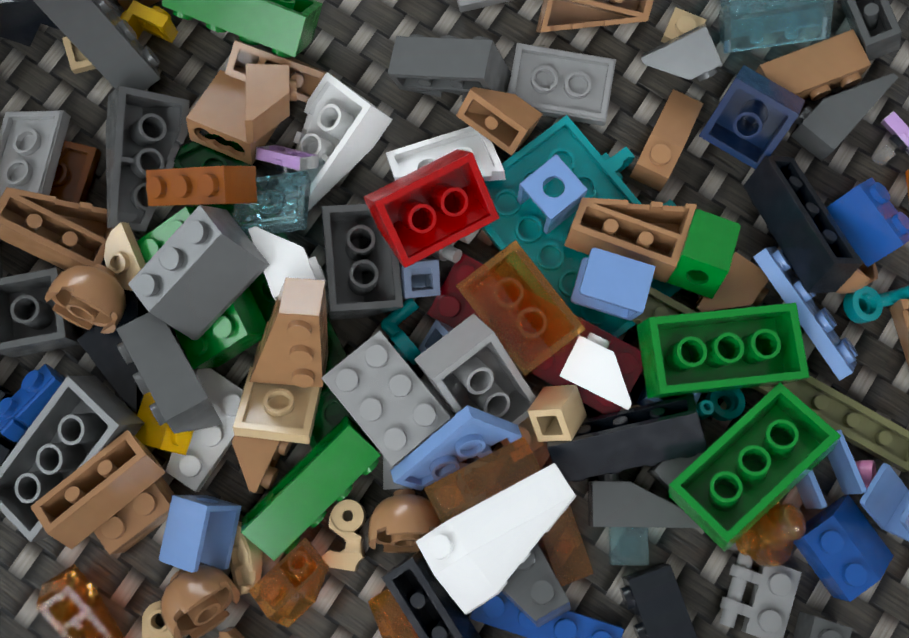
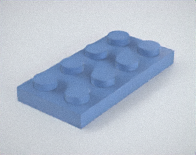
(816, 323)

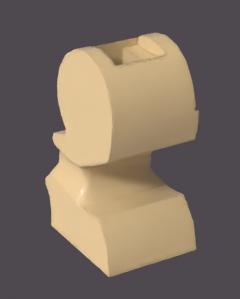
(346, 520)

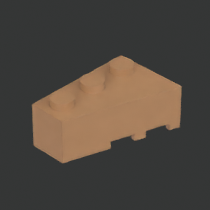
(577, 14)
(53, 228)
(635, 231)
(294, 337)

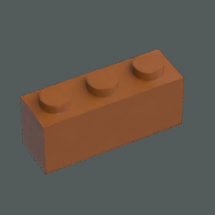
(201, 185)

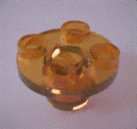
(772, 537)

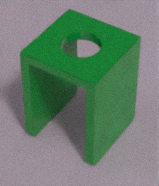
(706, 254)

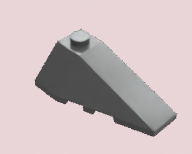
(140, 136)

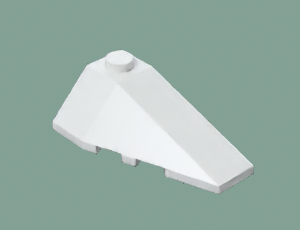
(488, 542)

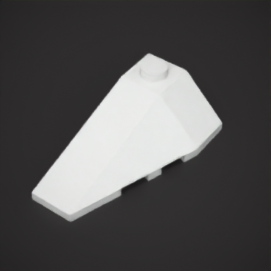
(339, 130)

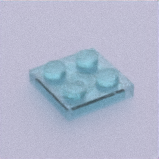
(279, 206)

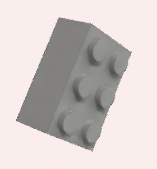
(476, 371)
(386, 398)

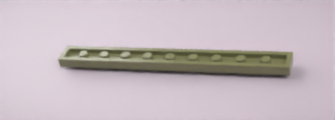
(858, 423)

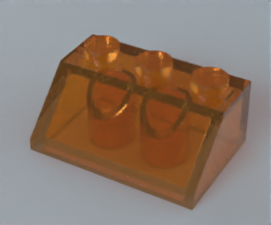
(520, 308)

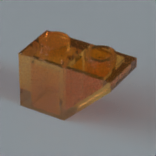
(291, 584)

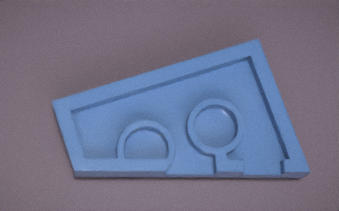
(462, 437)

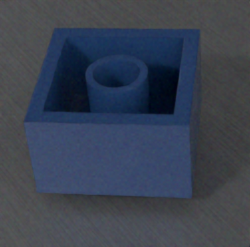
(752, 117)

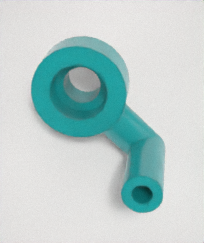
(867, 304)
(403, 344)
(735, 405)

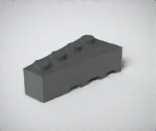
(105, 41)

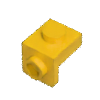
(151, 20)

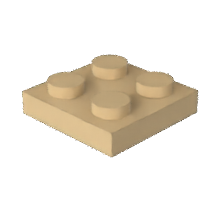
(277, 412)

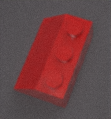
(432, 207)

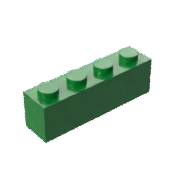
(310, 489)

